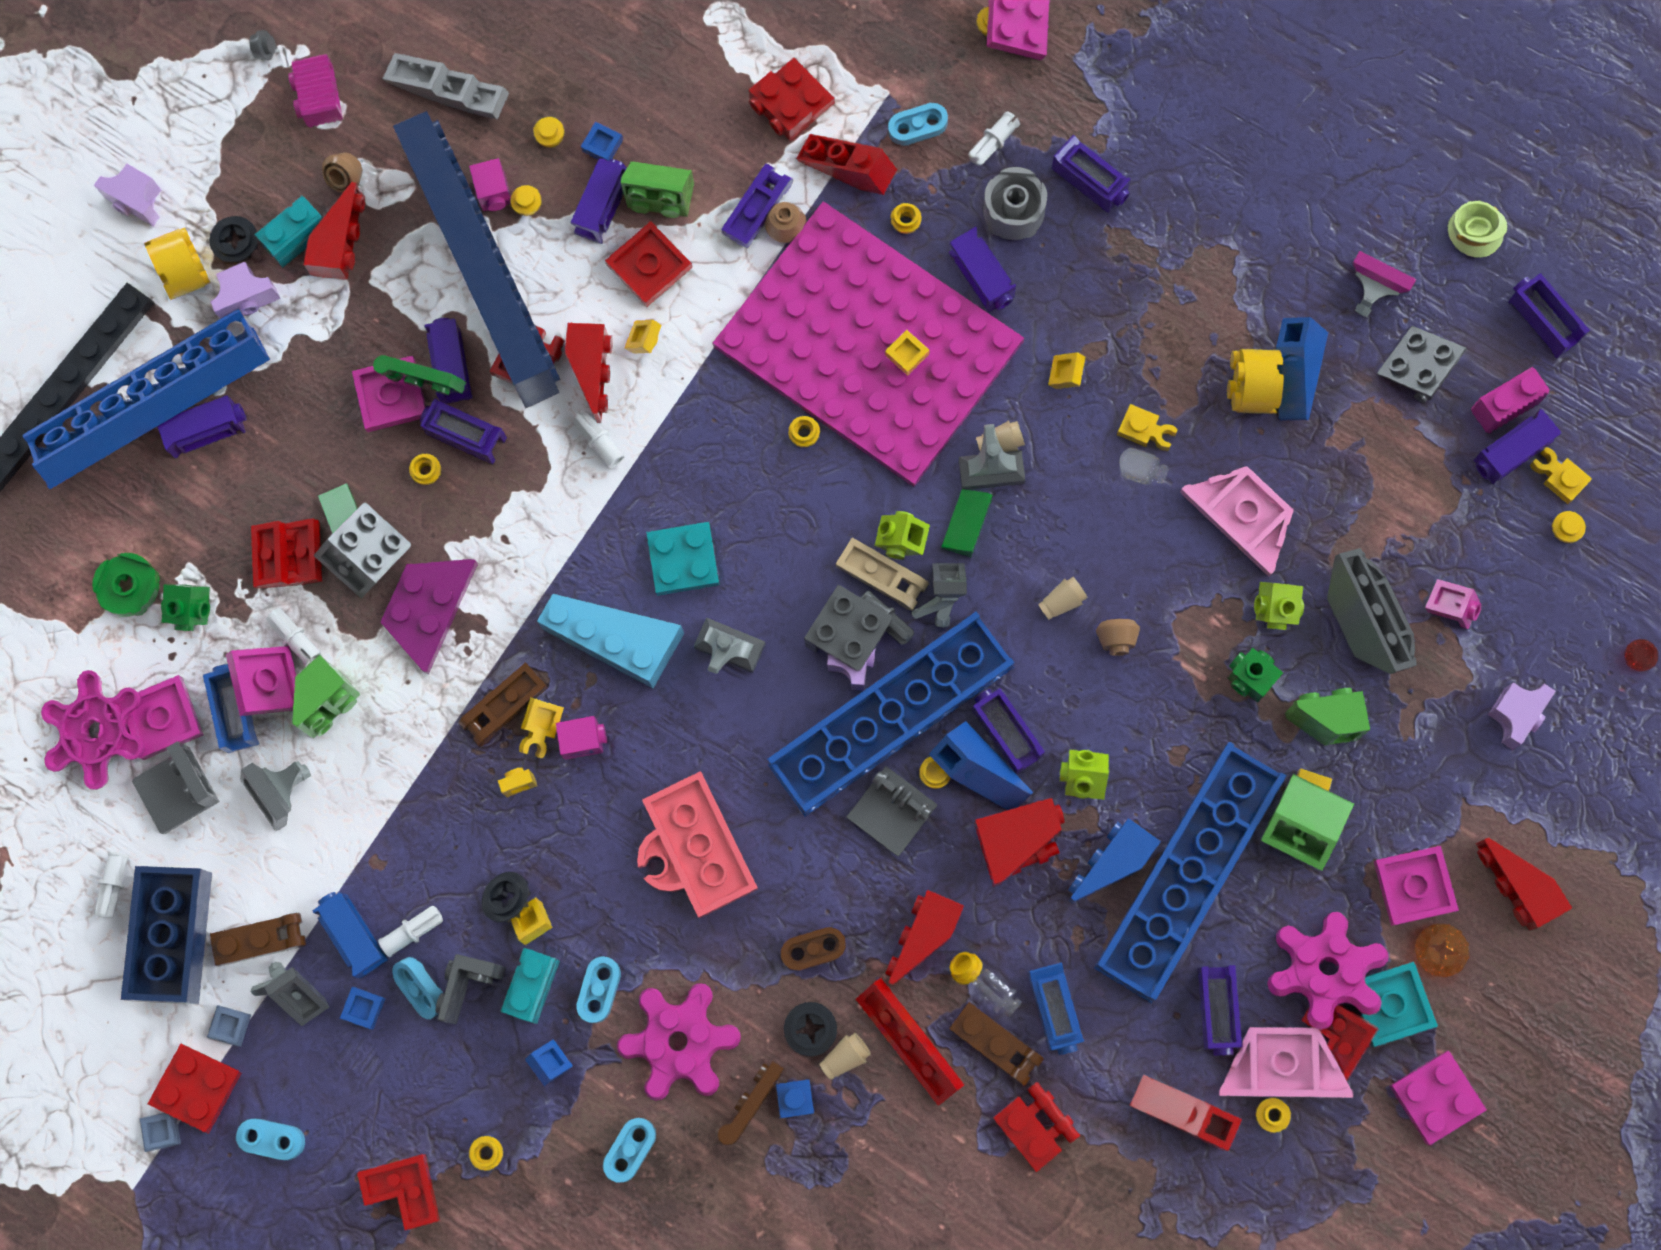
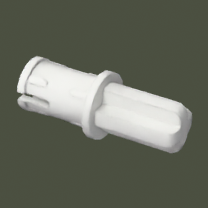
(993, 139)
(598, 439)
(293, 636)
(111, 884)
(410, 931)

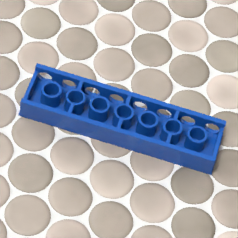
(148, 403)
(890, 714)
(1189, 873)

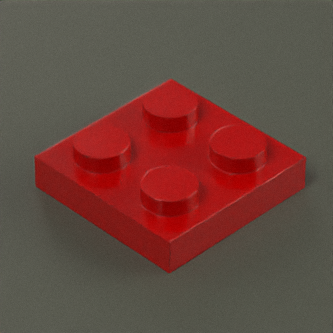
(648, 264)
(194, 1088)

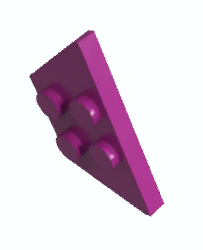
(426, 606)

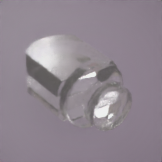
(1142, 467)
(1007, 1002)

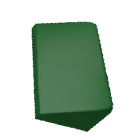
(967, 522)

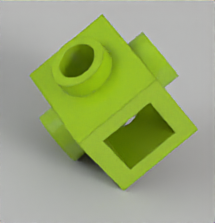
(902, 535)
(1279, 604)
(1085, 774)

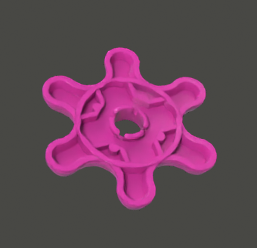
(74, 726)
(1323, 990)
(702, 1043)

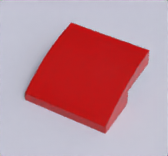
(286, 553)

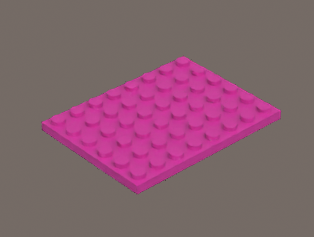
(822, 335)

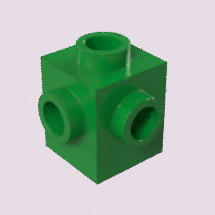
(185, 606)
(1264, 674)

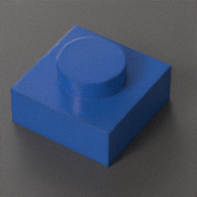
(601, 142)
(362, 1008)
(548, 1062)
(795, 1098)

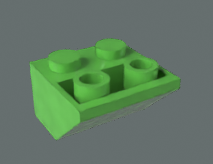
(657, 189)
(320, 697)
(1331, 718)
(1307, 822)

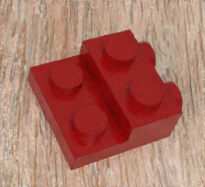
(790, 99)

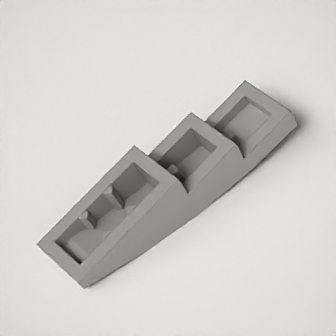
(445, 86)

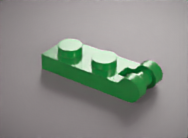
(417, 375)

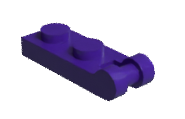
(755, 205)

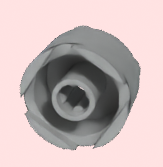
(1011, 220)

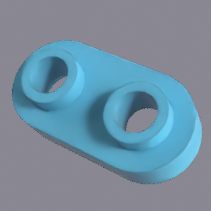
(916, 123)
(417, 986)
(597, 989)
(269, 1139)
(629, 1149)

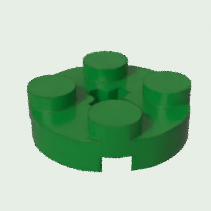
(137, 599)

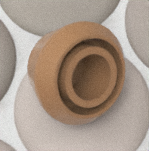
(341, 170)
(790, 225)
(1118, 635)

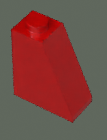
(1016, 836)

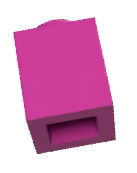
(490, 185)
(580, 737)

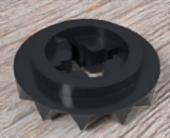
(223, 233)
(497, 891)
(797, 1019)

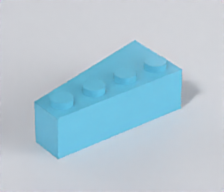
(616, 637)

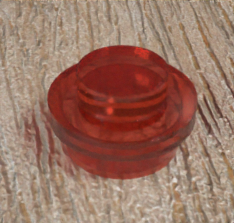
(1641, 655)

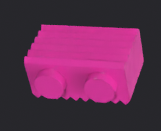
(316, 91)
(1510, 400)

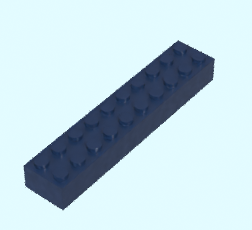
(479, 259)

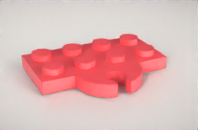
(694, 847)

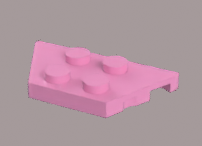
(1245, 513)
(1285, 1065)

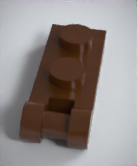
(503, 704)
(256, 940)
(995, 1043)
(750, 1103)

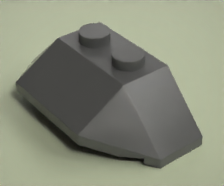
(1370, 613)

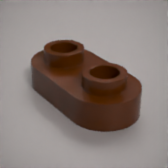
(813, 949)

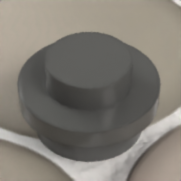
(262, 45)

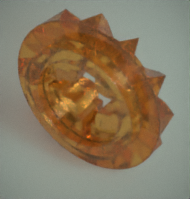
(1429, 957)

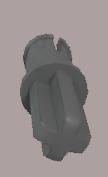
(898, 628)

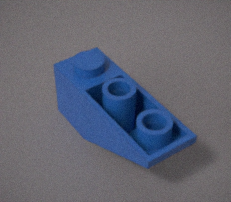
(1302, 350)
(979, 767)
(1123, 857)

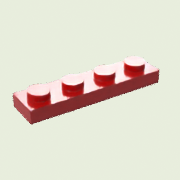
(909, 1041)

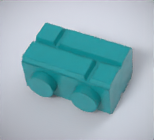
(289, 231)
(530, 986)

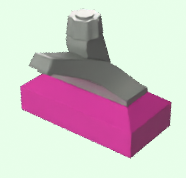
(1378, 281)

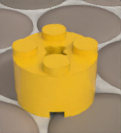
(177, 263)
(1256, 381)

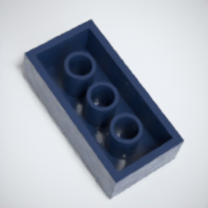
(166, 935)

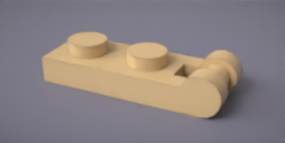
(881, 573)

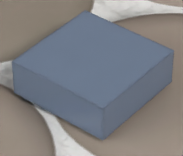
(229, 1025)
(159, 1132)

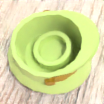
(1477, 229)

